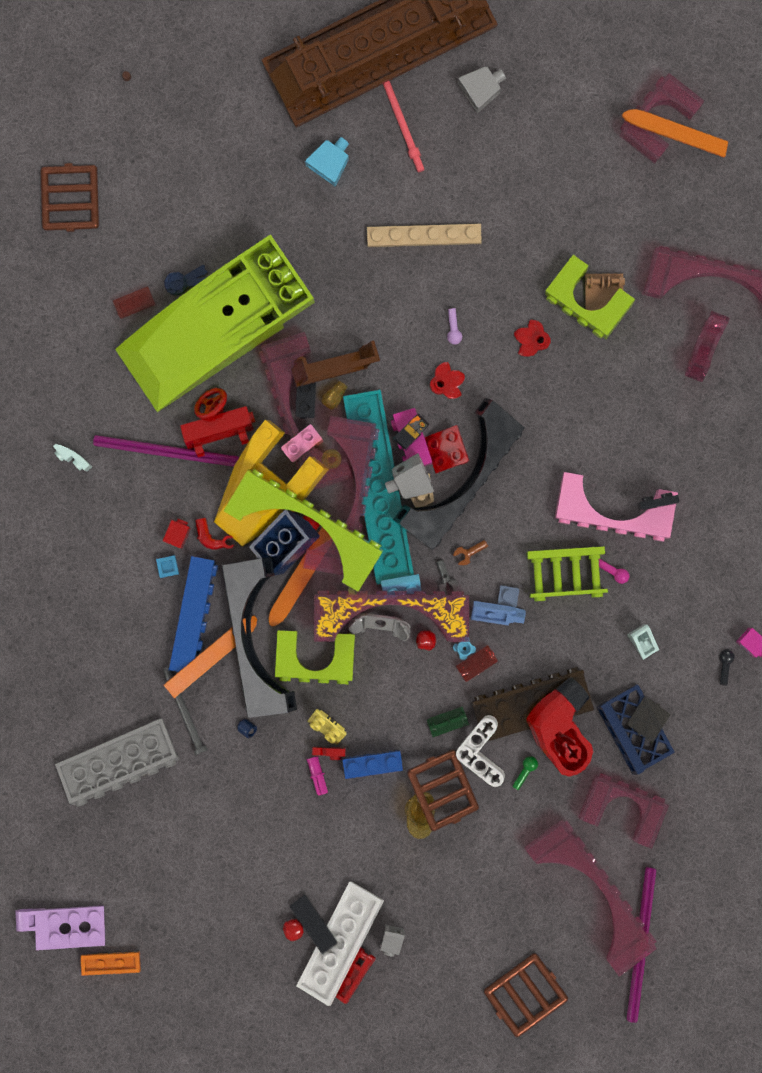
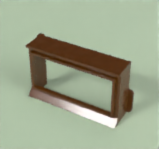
(334, 367)

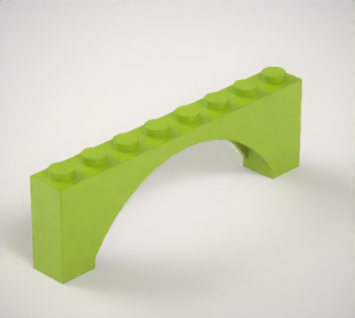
(259, 494)

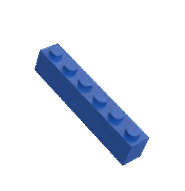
(193, 612)

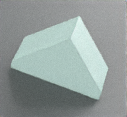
(643, 641)

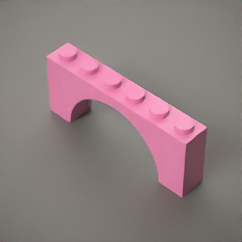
(575, 508)

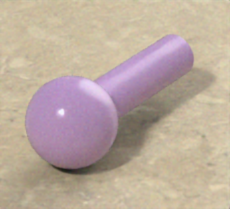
(454, 335)

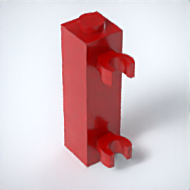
(218, 427)

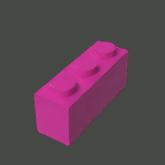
(419, 446)

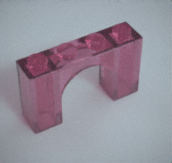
(669, 93)
(651, 809)

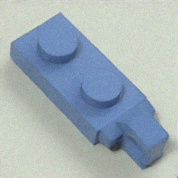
(497, 613)

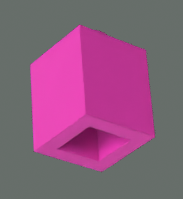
(751, 642)

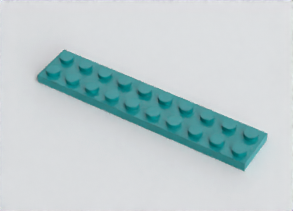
(381, 505)

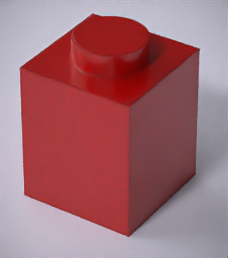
(177, 533)

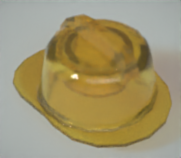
(416, 820)

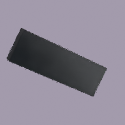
(314, 924)

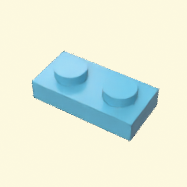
(406, 583)

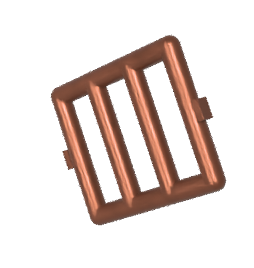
(92, 188)
(420, 790)
(520, 970)

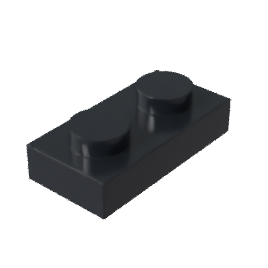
(665, 500)

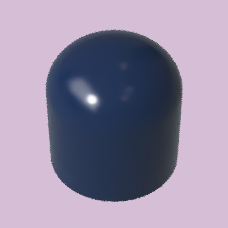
(245, 726)

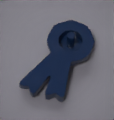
(177, 283)

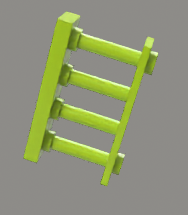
(556, 556)

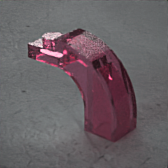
(705, 346)

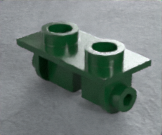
(447, 721)

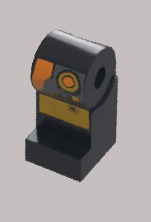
(411, 432)

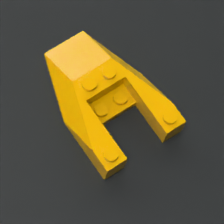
(251, 458)

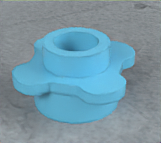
(464, 653)

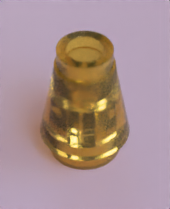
(334, 395)
(331, 453)

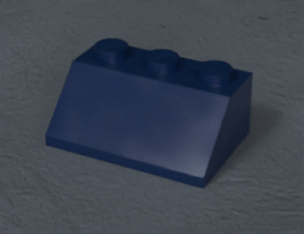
(285, 541)

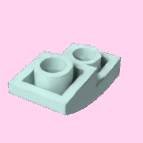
(66, 454)

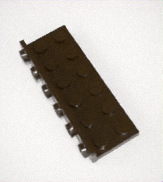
(515, 705)

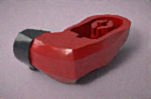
(557, 732)

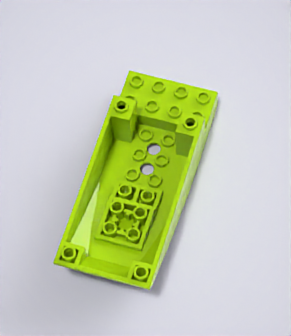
(195, 338)

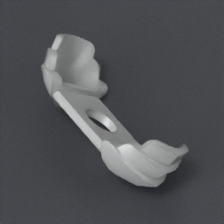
(364, 620)

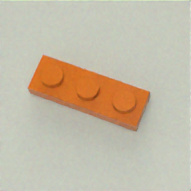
(110, 963)

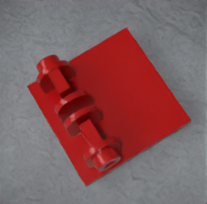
(446, 449)

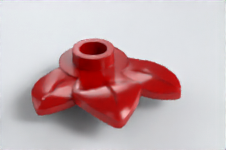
(529, 339)
(449, 380)

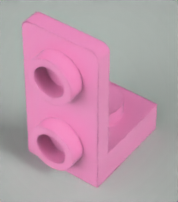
(301, 443)

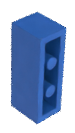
(372, 764)

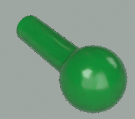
(530, 764)

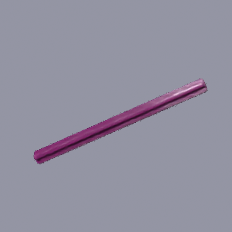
(162, 450)
(638, 969)

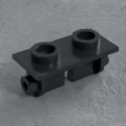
(305, 401)

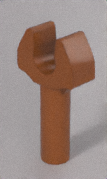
(469, 552)

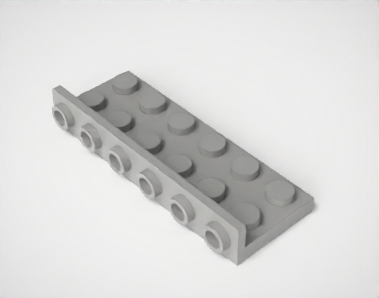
(117, 763)

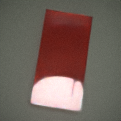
(134, 302)

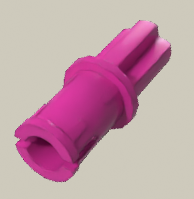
(317, 775)

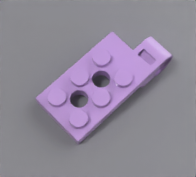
(47, 923)

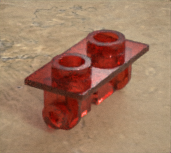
(477, 663)

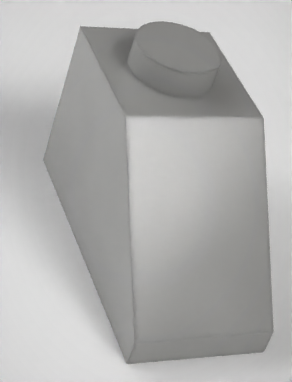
(392, 940)

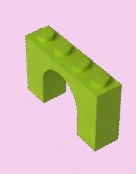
(600, 321)
(289, 666)

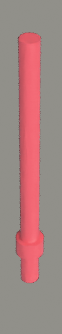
(413, 152)

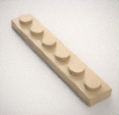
(424, 235)

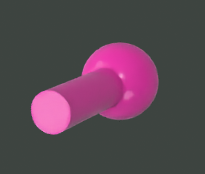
(620, 575)

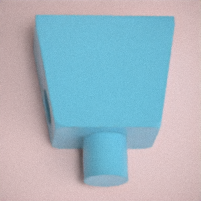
(329, 160)

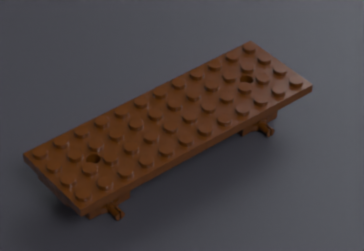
(370, 50)

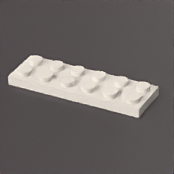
(349, 926)

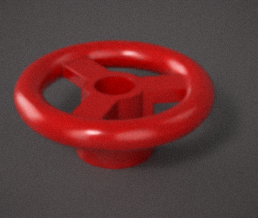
(212, 405)

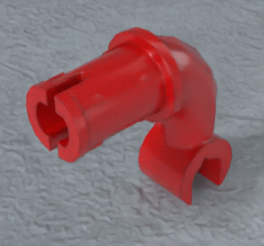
(206, 538)

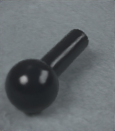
(726, 657)

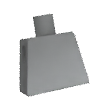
(481, 86)
(410, 478)

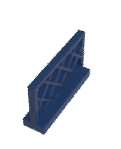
(621, 738)

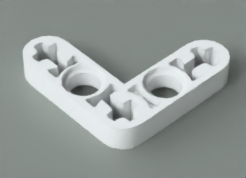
(474, 748)

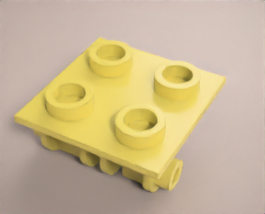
(332, 732)

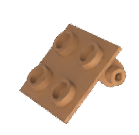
(600, 289)

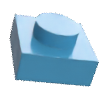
(167, 566)

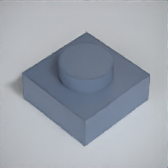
(508, 596)

